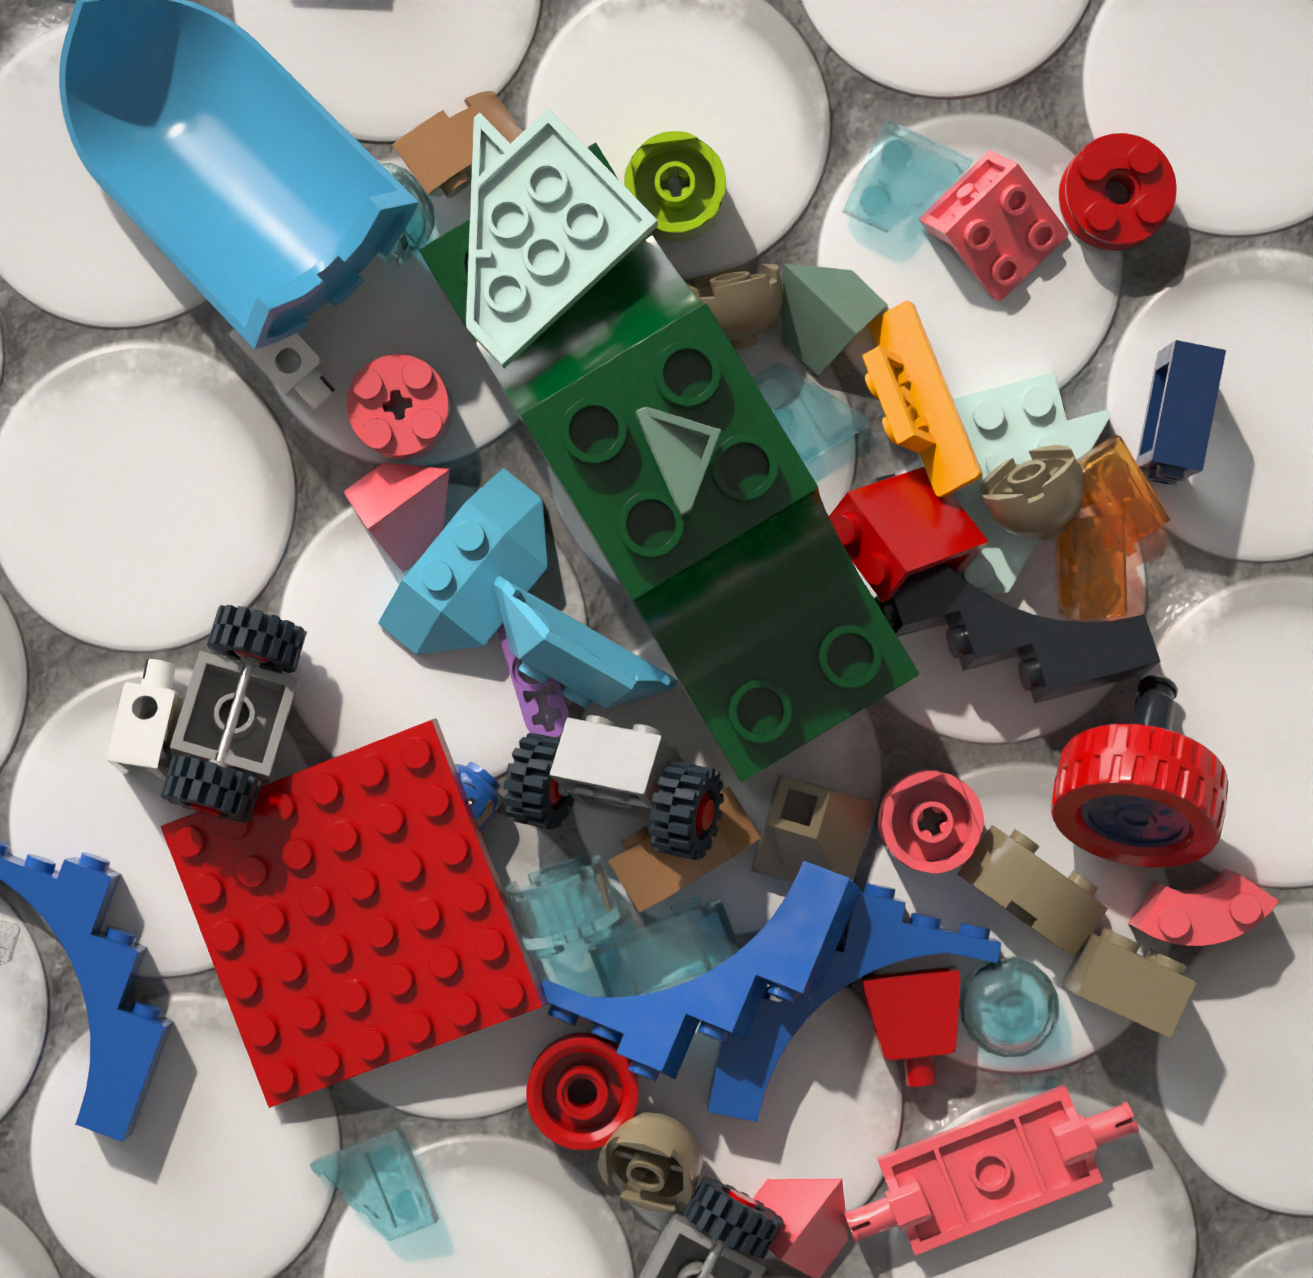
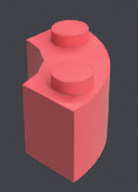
(1205, 914)

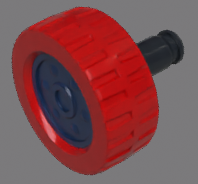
(1141, 788)

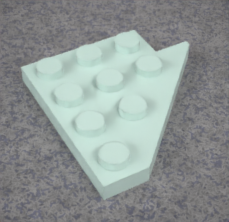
(540, 231)
(1005, 426)

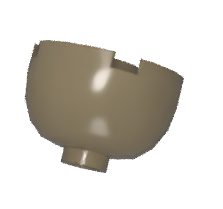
(742, 301)
(1036, 495)
(652, 1161)

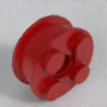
(1140, 169)
(575, 1123)

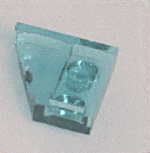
(382, 1183)

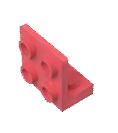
(996, 223)

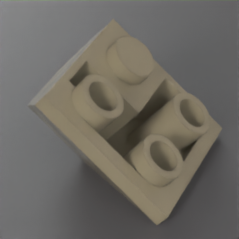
(811, 827)

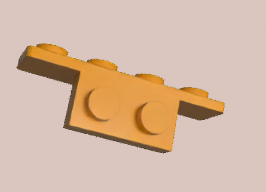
(918, 401)

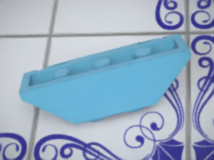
(450, 590)
(573, 653)

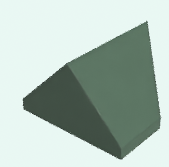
(824, 312)
(681, 452)

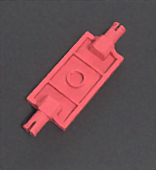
(990, 1170)

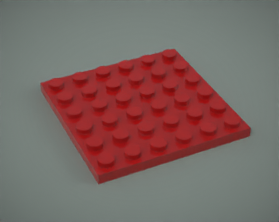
(355, 915)

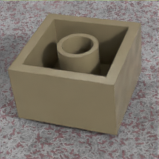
(1134, 986)

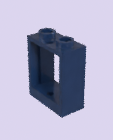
(1180, 411)

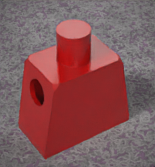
(914, 1017)

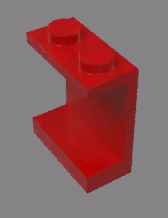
(904, 529)

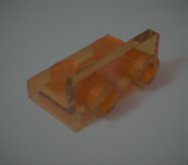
(1119, 488)
(1092, 568)

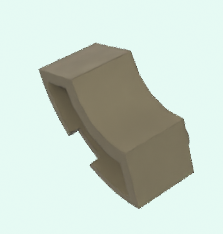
(1033, 890)

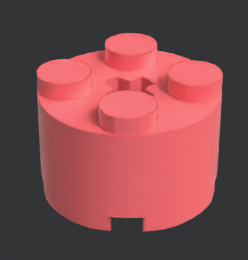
(375, 391)
(956, 832)

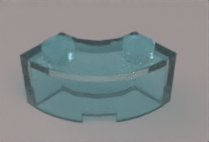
(664, 950)

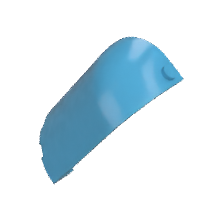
(225, 161)

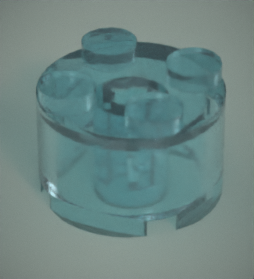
(564, 906)

